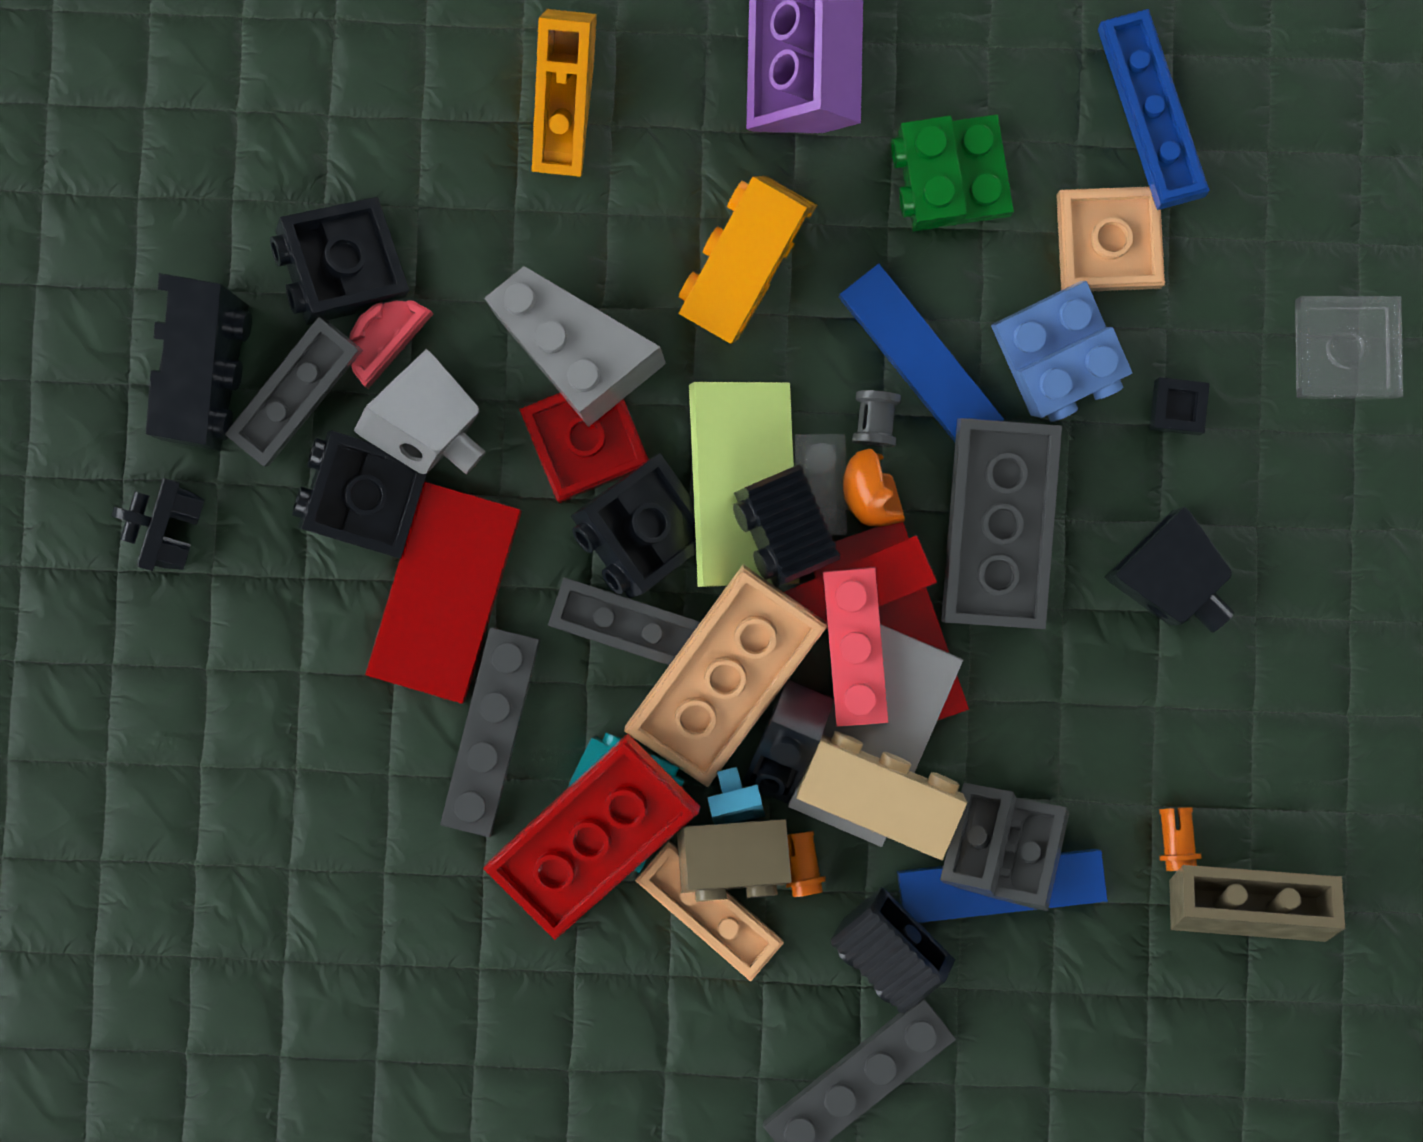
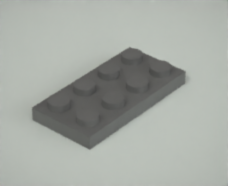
(1001, 523)

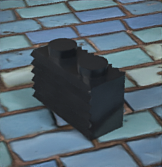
(785, 526)
(892, 951)

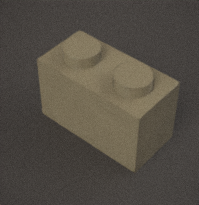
(734, 858)

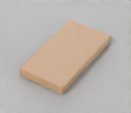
(725, 676)

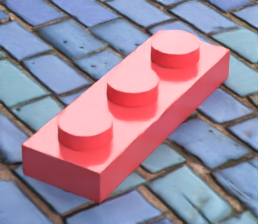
(855, 647)

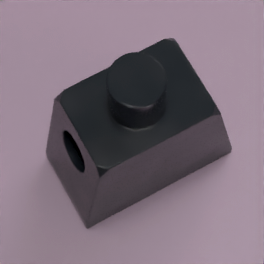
(1176, 573)

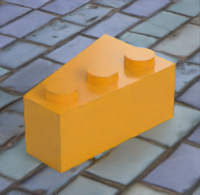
(744, 256)

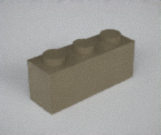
(1256, 903)

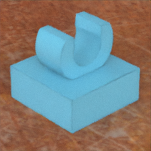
(735, 802)

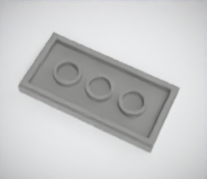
(916, 691)

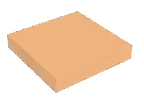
(1110, 239)

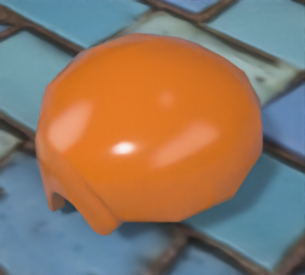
(871, 493)

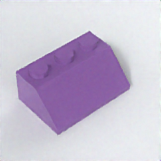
(804, 65)

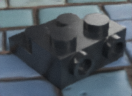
(338, 259)
(359, 495)
(639, 527)

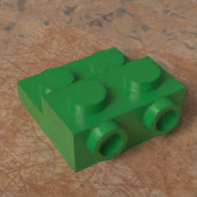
(952, 171)

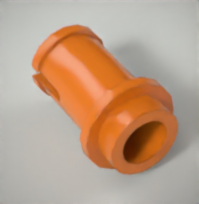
(1178, 843)
(804, 865)

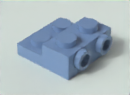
(1062, 352)

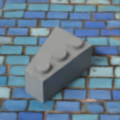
(574, 344)

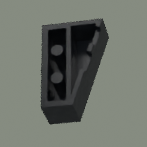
(197, 363)

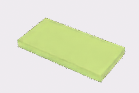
(736, 440)

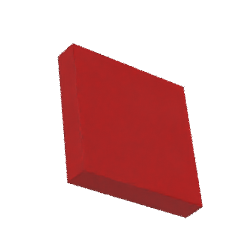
(580, 455)

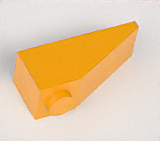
(563, 91)

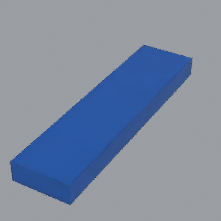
(1153, 109)
(916, 351)
(927, 899)

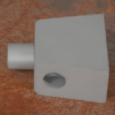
(423, 418)

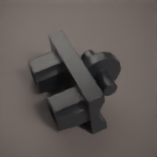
(157, 548)

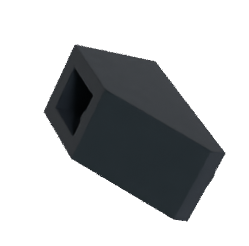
(788, 741)

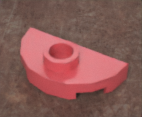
(383, 334)

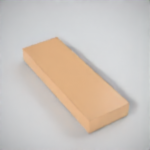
(720, 923)

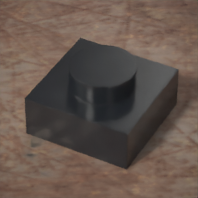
(1179, 406)

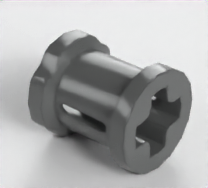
(876, 418)

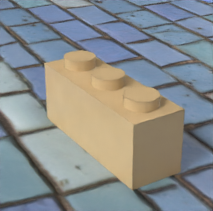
(883, 794)

